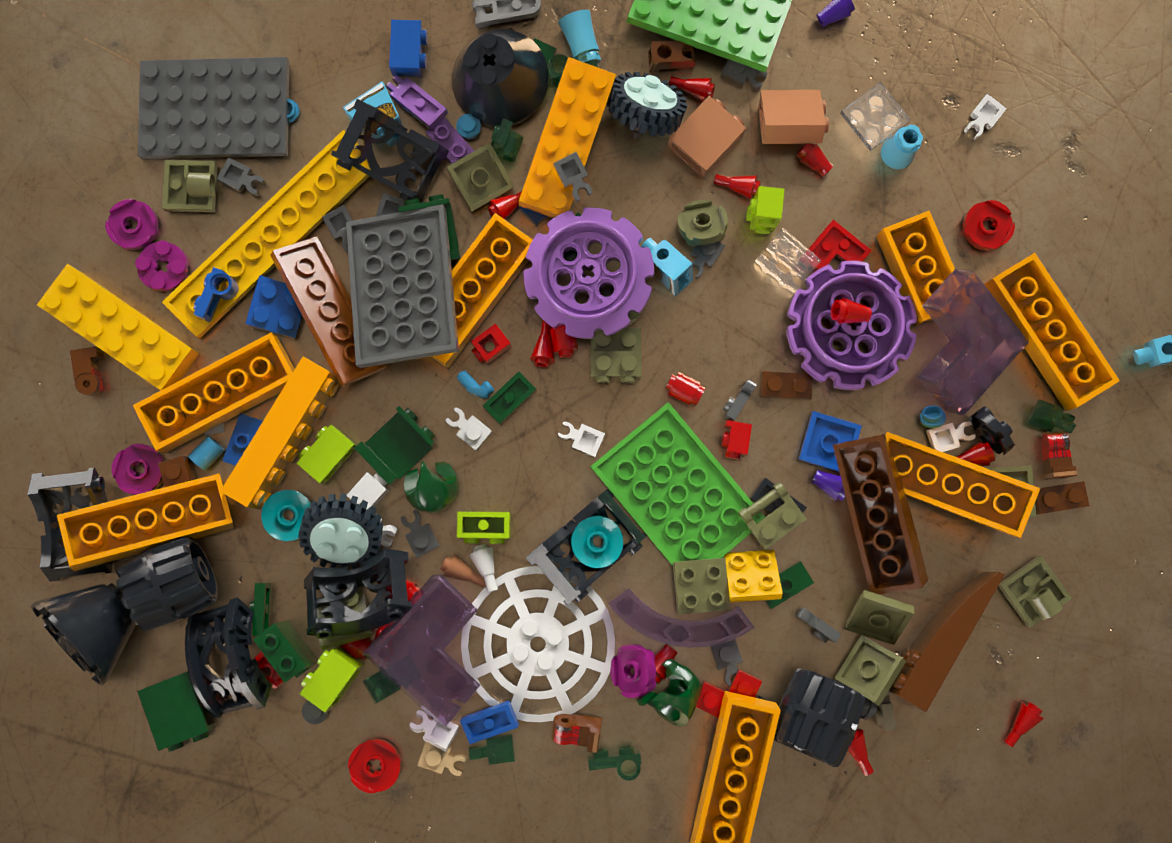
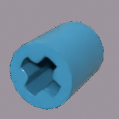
(206, 453)

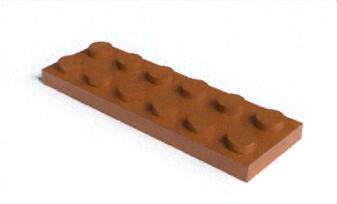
(323, 305)

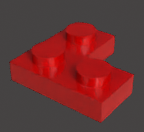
(840, 243)
(712, 696)

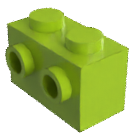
(765, 209)
(326, 454)
(484, 525)

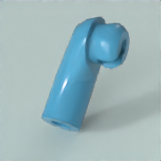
(473, 387)

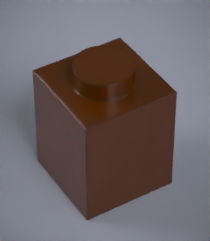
(177, 471)

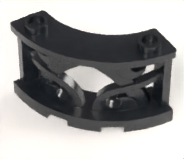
(371, 119)
(44, 502)
(551, 551)
(385, 568)
(241, 673)

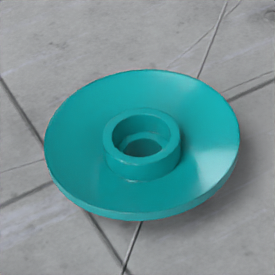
(273, 514)
(587, 551)

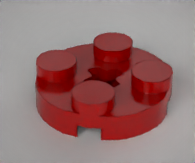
(974, 230)
(360, 771)

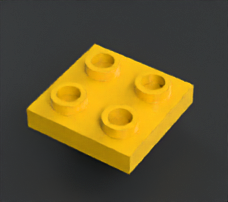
(752, 576)

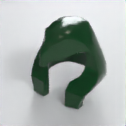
(429, 491)
(679, 698)

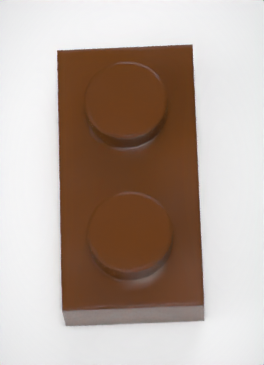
(786, 385)
(1061, 498)

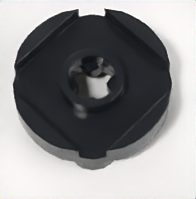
(992, 430)

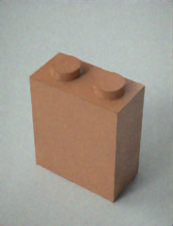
(792, 116)
(706, 136)

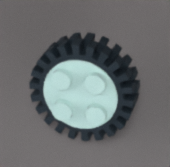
(646, 104)
(340, 531)

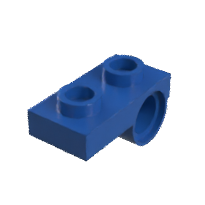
(207, 303)

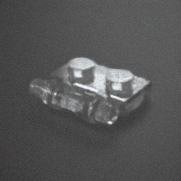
(791, 254)

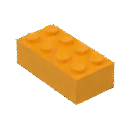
(916, 259)

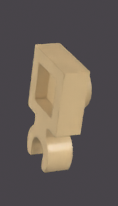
(437, 759)

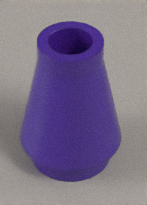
(835, 11)
(830, 484)

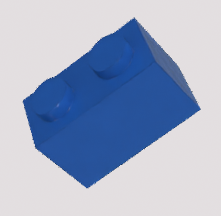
(407, 48)

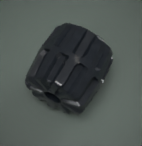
(167, 583)
(819, 717)

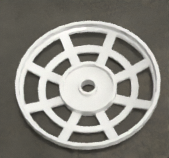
(550, 658)

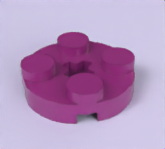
(119, 218)
(149, 262)
(126, 477)
(645, 671)

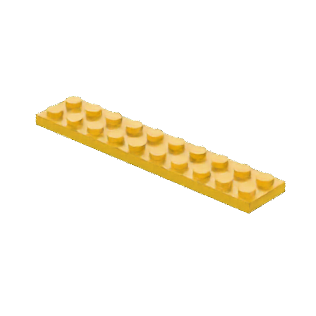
(279, 223)

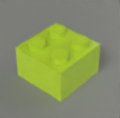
(331, 679)

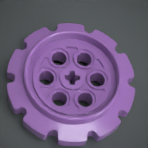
(577, 233)
(814, 343)

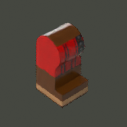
(670, 55)
(86, 370)
(1057, 455)
(577, 731)

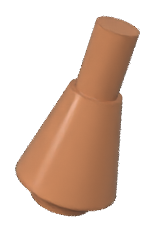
(455, 568)

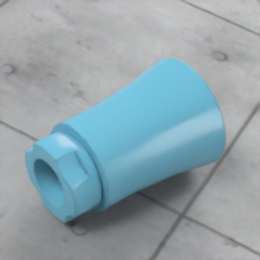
(580, 35)
(900, 149)

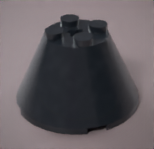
(500, 77)
(88, 627)

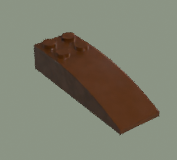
(880, 516)
(941, 642)

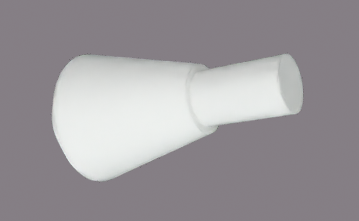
(484, 561)

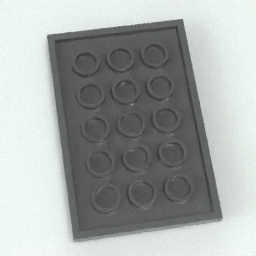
(213, 108)
(401, 286)

